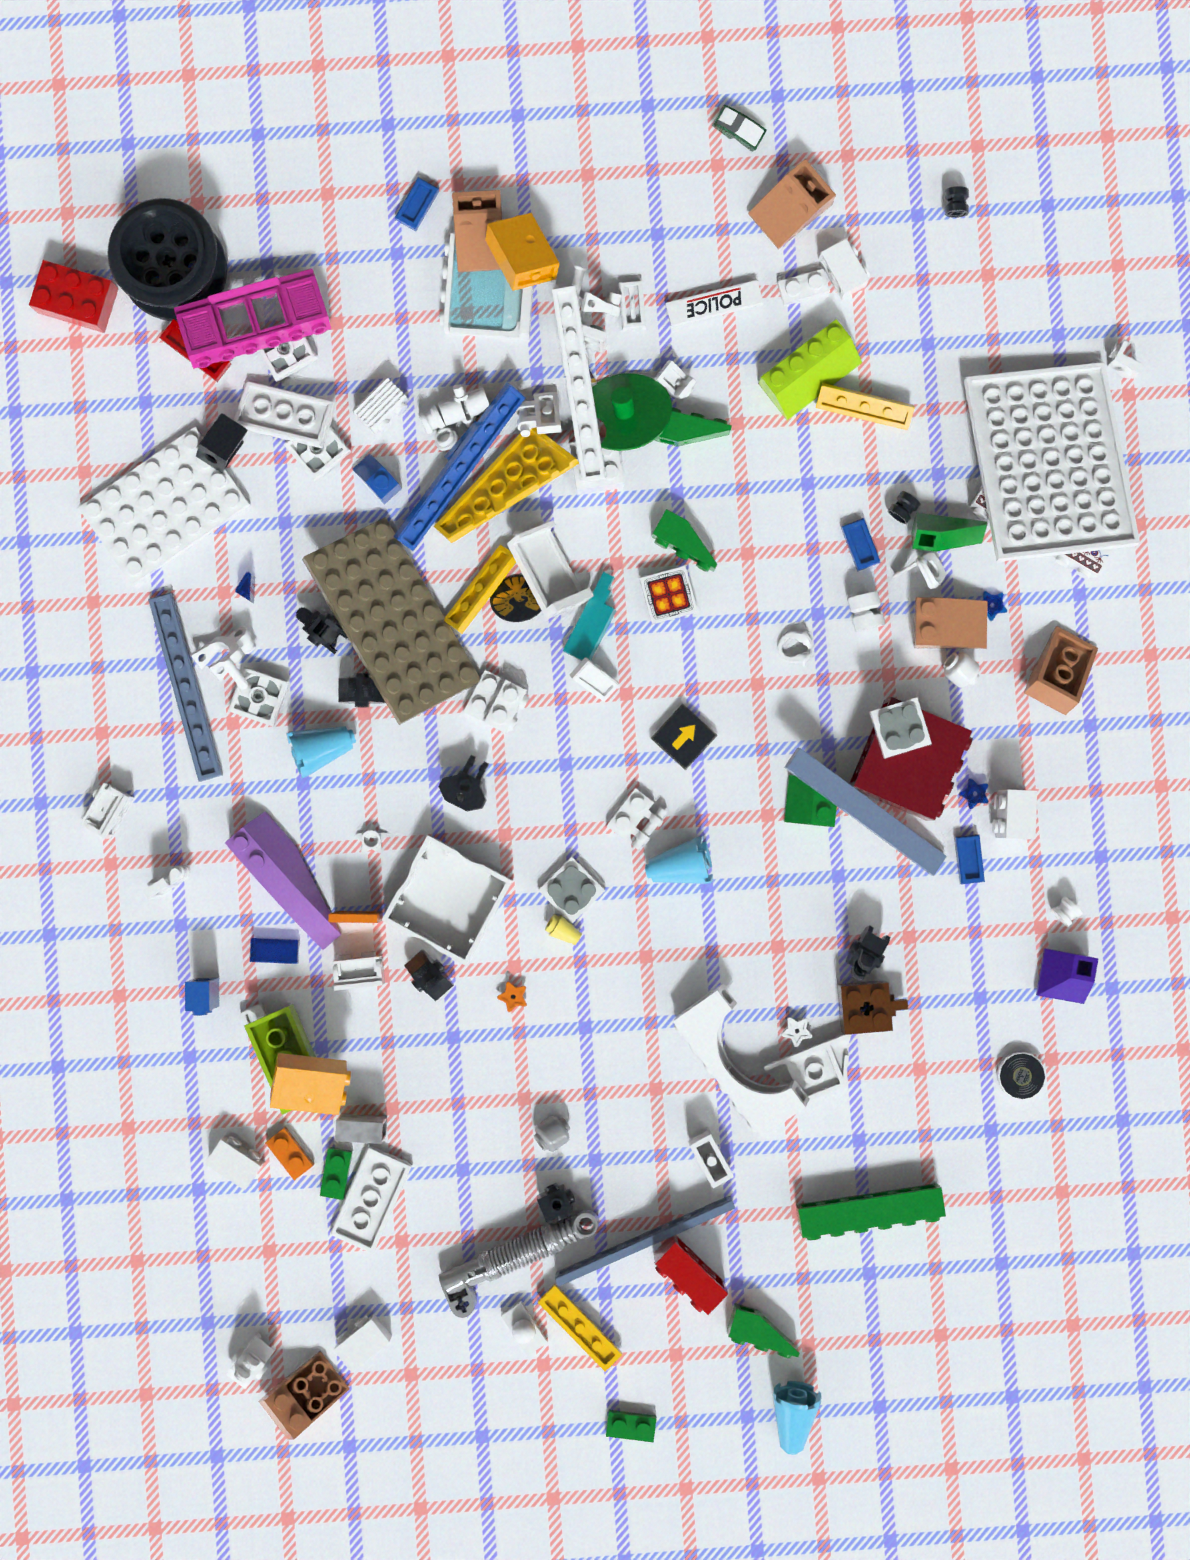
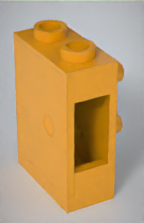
(522, 251)
(309, 1084)

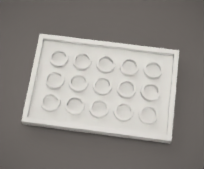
(162, 508)

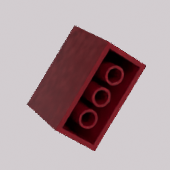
(916, 778)

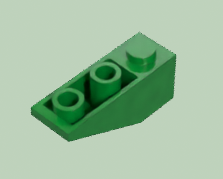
(692, 428)
(945, 532)
(680, 536)
(754, 1328)

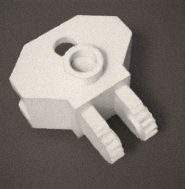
(250, 1362)

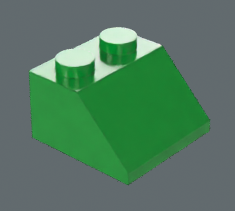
(807, 805)

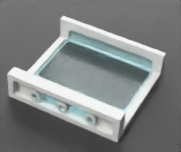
(483, 302)

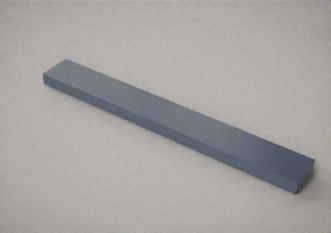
(185, 687)
(865, 811)
(644, 1240)

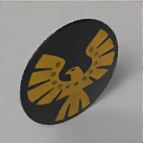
(514, 600)

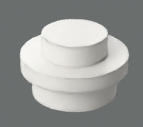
(445, 439)

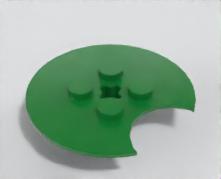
(632, 410)

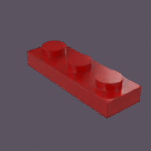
(173, 338)

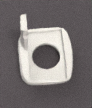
(922, 562)

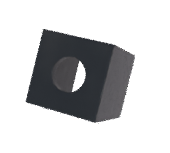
(221, 443)

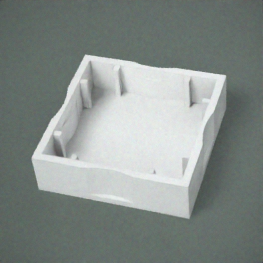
(447, 900)

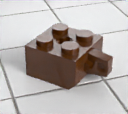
(877, 1017)

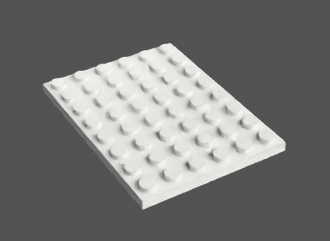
(1051, 461)

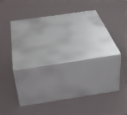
(361, 1128)

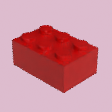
(73, 296)
(690, 1274)

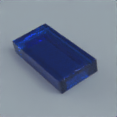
(274, 950)

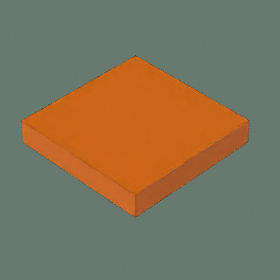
(355, 916)

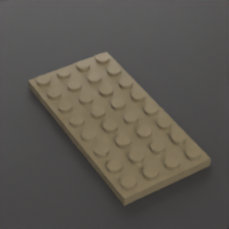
(391, 620)

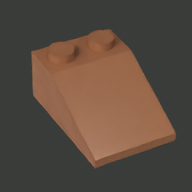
(950, 623)
(1061, 671)

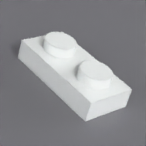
(803, 287)

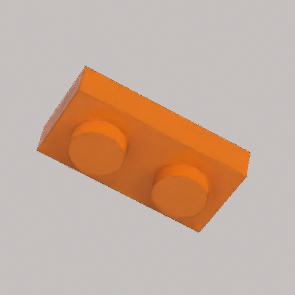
(289, 1153)

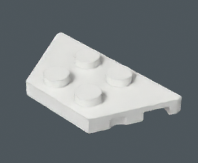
(816, 1068)

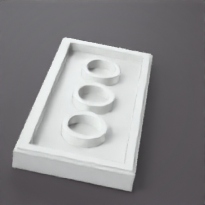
(285, 414)
(371, 1199)

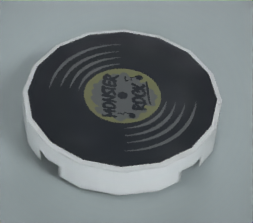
(1021, 1075)

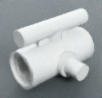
(463, 406)

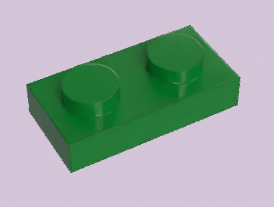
(336, 1173)
(631, 1426)

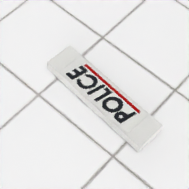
(714, 303)

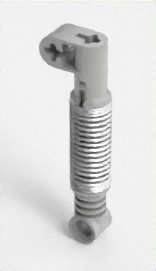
(493, 1264)

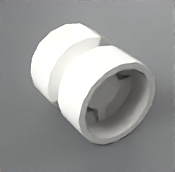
(866, 611)

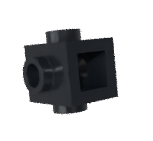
(556, 1210)

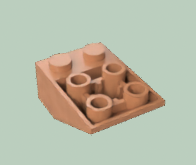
(792, 204)
(471, 217)
(304, 1396)

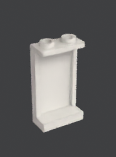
(547, 570)

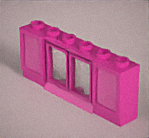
(252, 318)

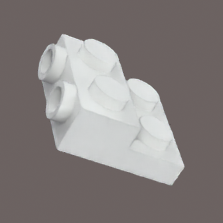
(496, 702)

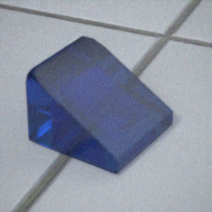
(246, 587)

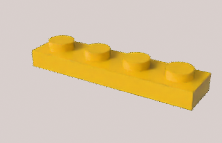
(865, 406)
(480, 589)
(580, 1327)

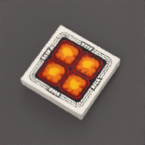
(668, 595)

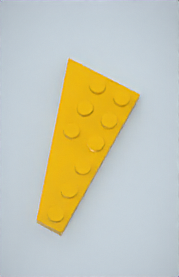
(513, 476)

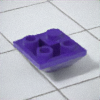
(1066, 976)

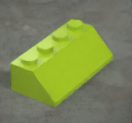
(799, 376)
(278, 1034)

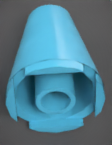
(319, 747)
(682, 864)
(795, 1414)

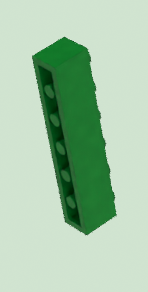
(870, 1211)

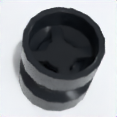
(957, 203)
(904, 507)

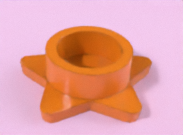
(512, 990)

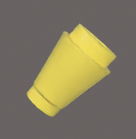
(562, 929)

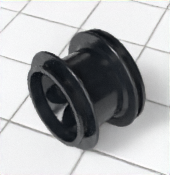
(135, 237)

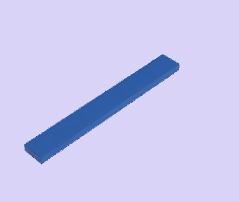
(459, 466)

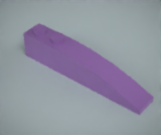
(283, 874)

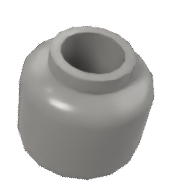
(552, 1133)

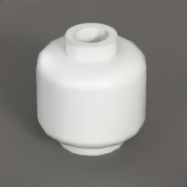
(961, 670)

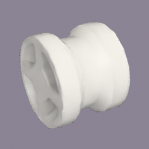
(431, 420)
(1066, 911)

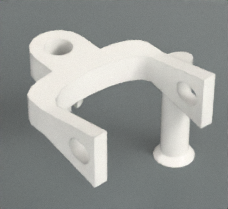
(592, 303)
(237, 643)

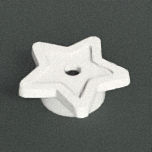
(365, 837)
(790, 1031)

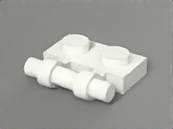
(546, 414)
(630, 815)
(161, 885)

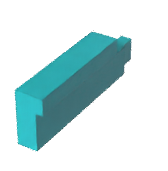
(592, 622)

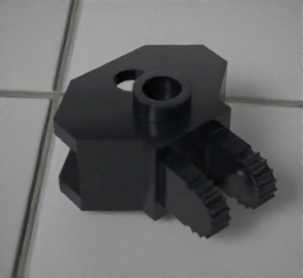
(320, 627)
(359, 691)
(467, 785)
(866, 953)
(428, 975)

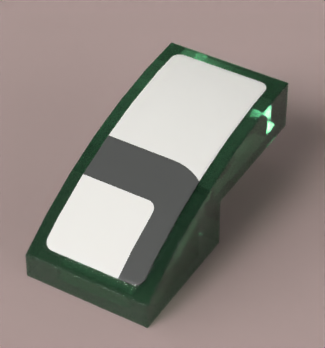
(740, 127)

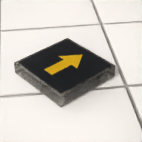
(683, 737)

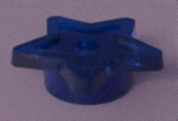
(998, 607)
(968, 793)

